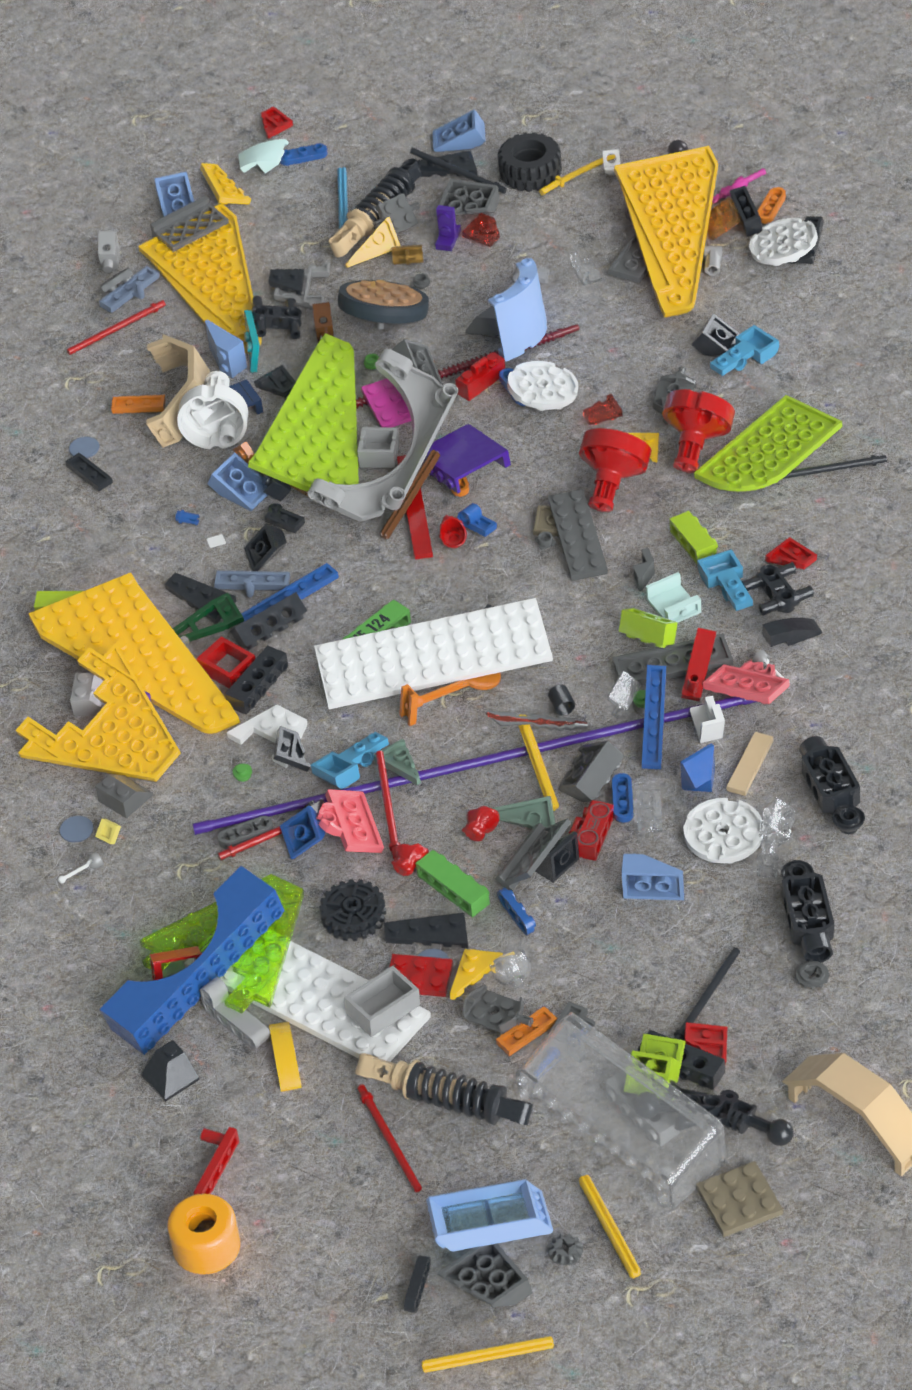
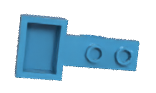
(750, 343)
(725, 571)
(342, 768)

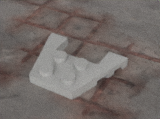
(305, 300)

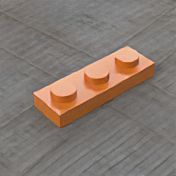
(138, 404)
(523, 1034)

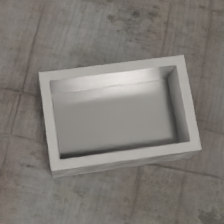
(382, 1001)

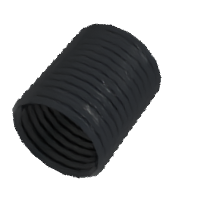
(561, 699)

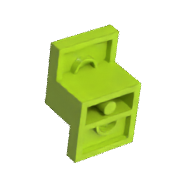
(661, 1056)

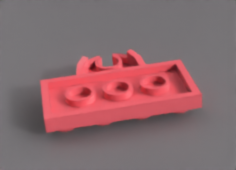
(747, 682)
(351, 820)

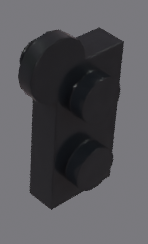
(283, 518)

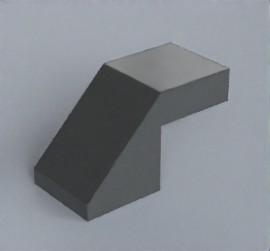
(644, 572)

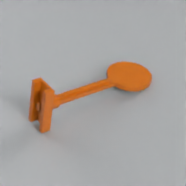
(411, 700)

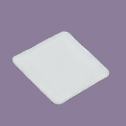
(216, 541)

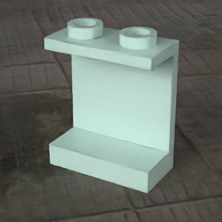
(671, 599)

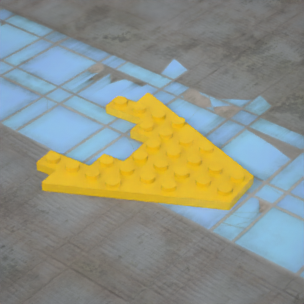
(120, 739)

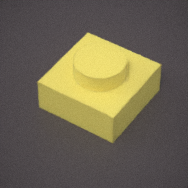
(108, 831)

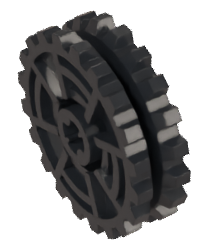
(352, 910)

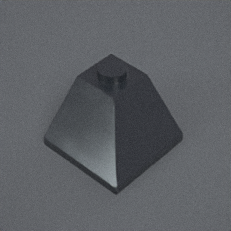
(715, 337)
(264, 546)
(560, 858)
(169, 1071)

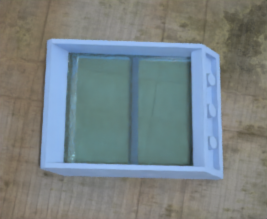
(488, 1215)

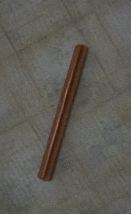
(420, 478)

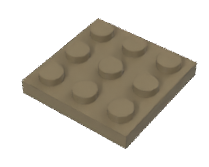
(739, 1199)

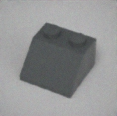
(121, 794)

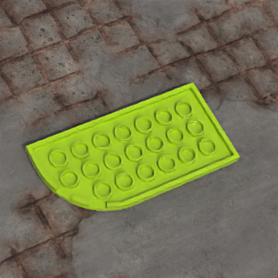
(769, 447)

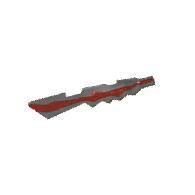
(537, 721)

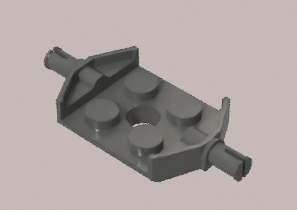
(668, 383)
(481, 1003)

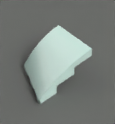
(265, 154)

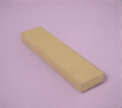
(750, 763)

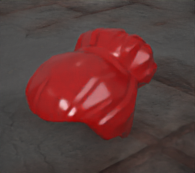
(452, 532)
(480, 822)
(407, 857)

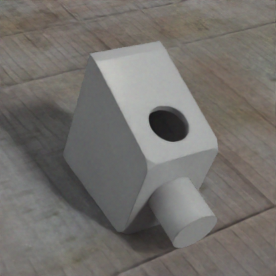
(108, 258)

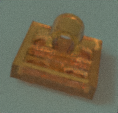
(722, 218)

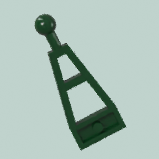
(226, 609)

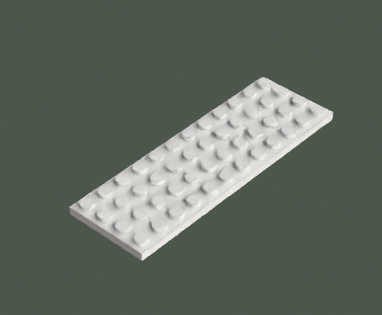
(433, 653)
(313, 999)

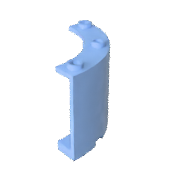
(520, 312)

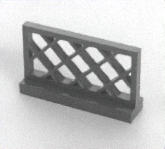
(182, 218)
(531, 853)

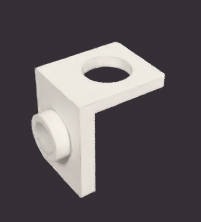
(609, 167)

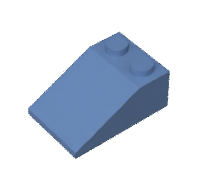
(460, 133)
(173, 192)
(226, 350)
(238, 483)
(650, 879)

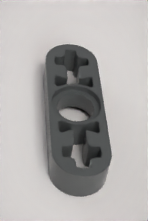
(231, 832)

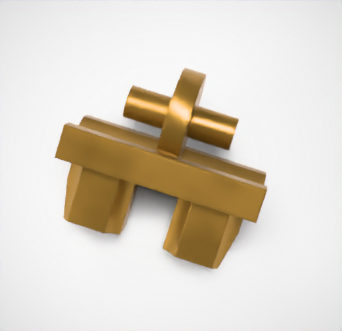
(407, 254)

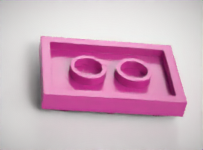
(386, 403)

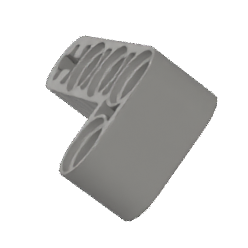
(242, 1025)

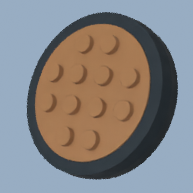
(383, 302)

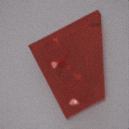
(603, 411)

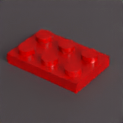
(427, 973)

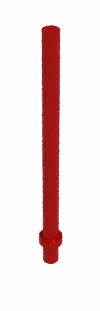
(154, 307)
(387, 803)
(233, 850)
(367, 1098)

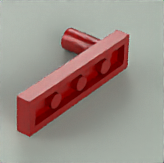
(698, 664)
(226, 1146)

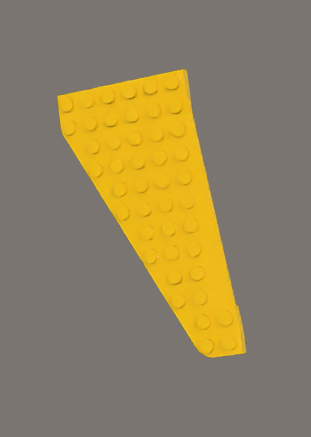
(670, 214)
(209, 273)
(159, 659)

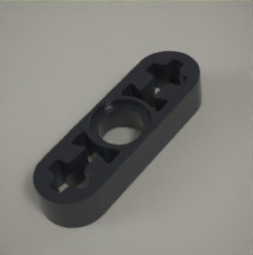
(417, 1284)

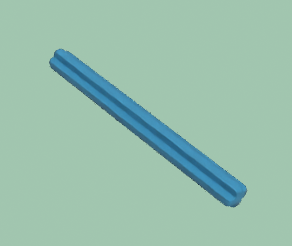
(342, 196)

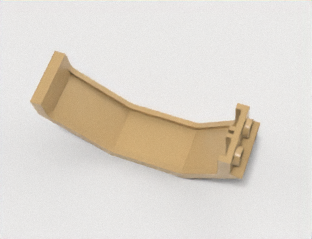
(171, 354)
(865, 1094)

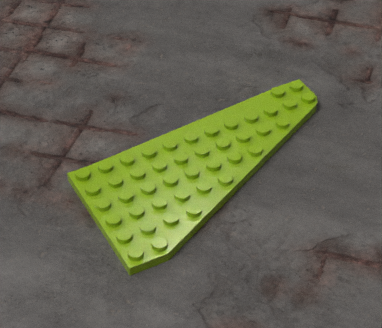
(316, 424)

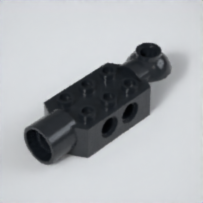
(832, 783)
(807, 910)

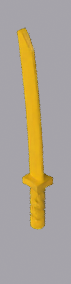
(559, 181)

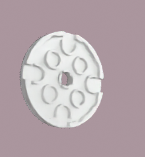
(798, 240)
(530, 378)
(710, 844)

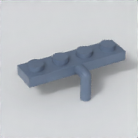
(129, 289)
(252, 580)

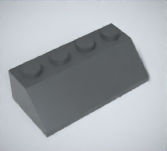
(420, 357)

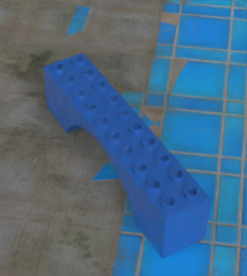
(148, 1009)

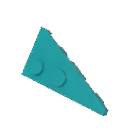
(252, 340)

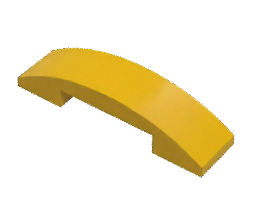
(285, 1056)

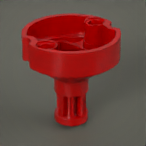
(696, 418)
(613, 458)

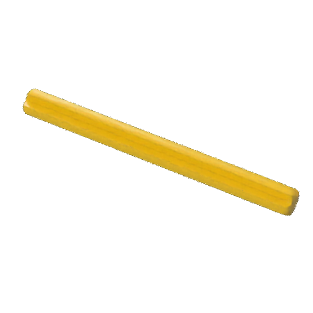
(537, 763)
(609, 1226)
(487, 1354)

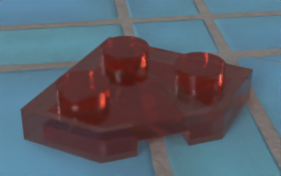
(482, 230)

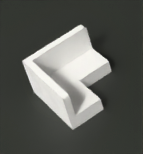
(708, 720)

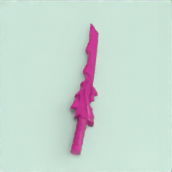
(740, 181)

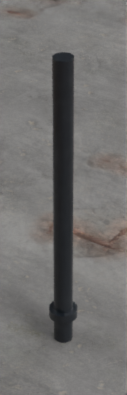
(455, 169)
(873, 460)
(680, 1033)

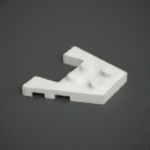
(267, 724)

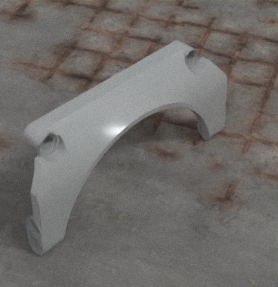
(428, 408)

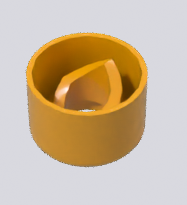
(207, 1250)

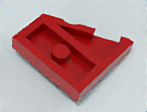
(793, 552)

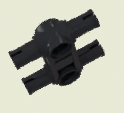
(276, 317)
(776, 587)

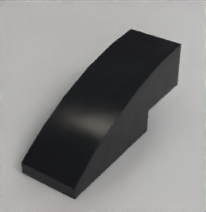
(790, 631)

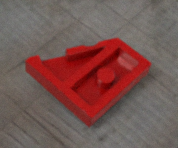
(275, 122)
(707, 1038)

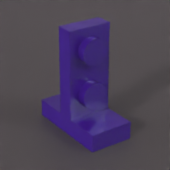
(447, 228)

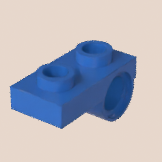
(475, 521)

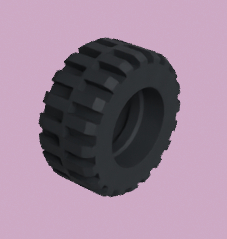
(529, 161)

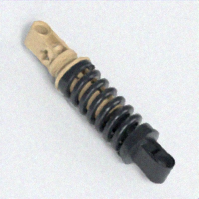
(361, 218)
(436, 1088)

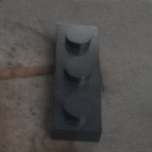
(89, 472)

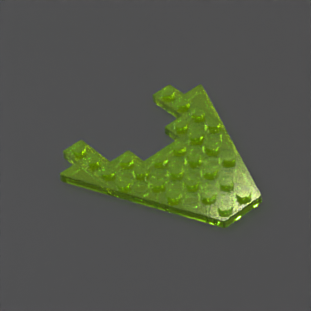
(259, 964)

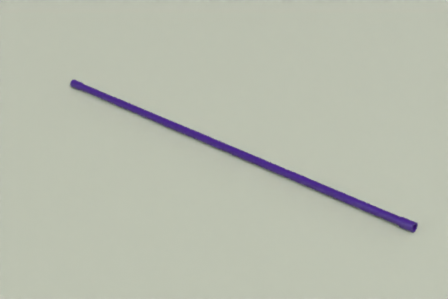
(210, 825)

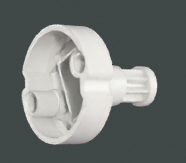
(213, 413)

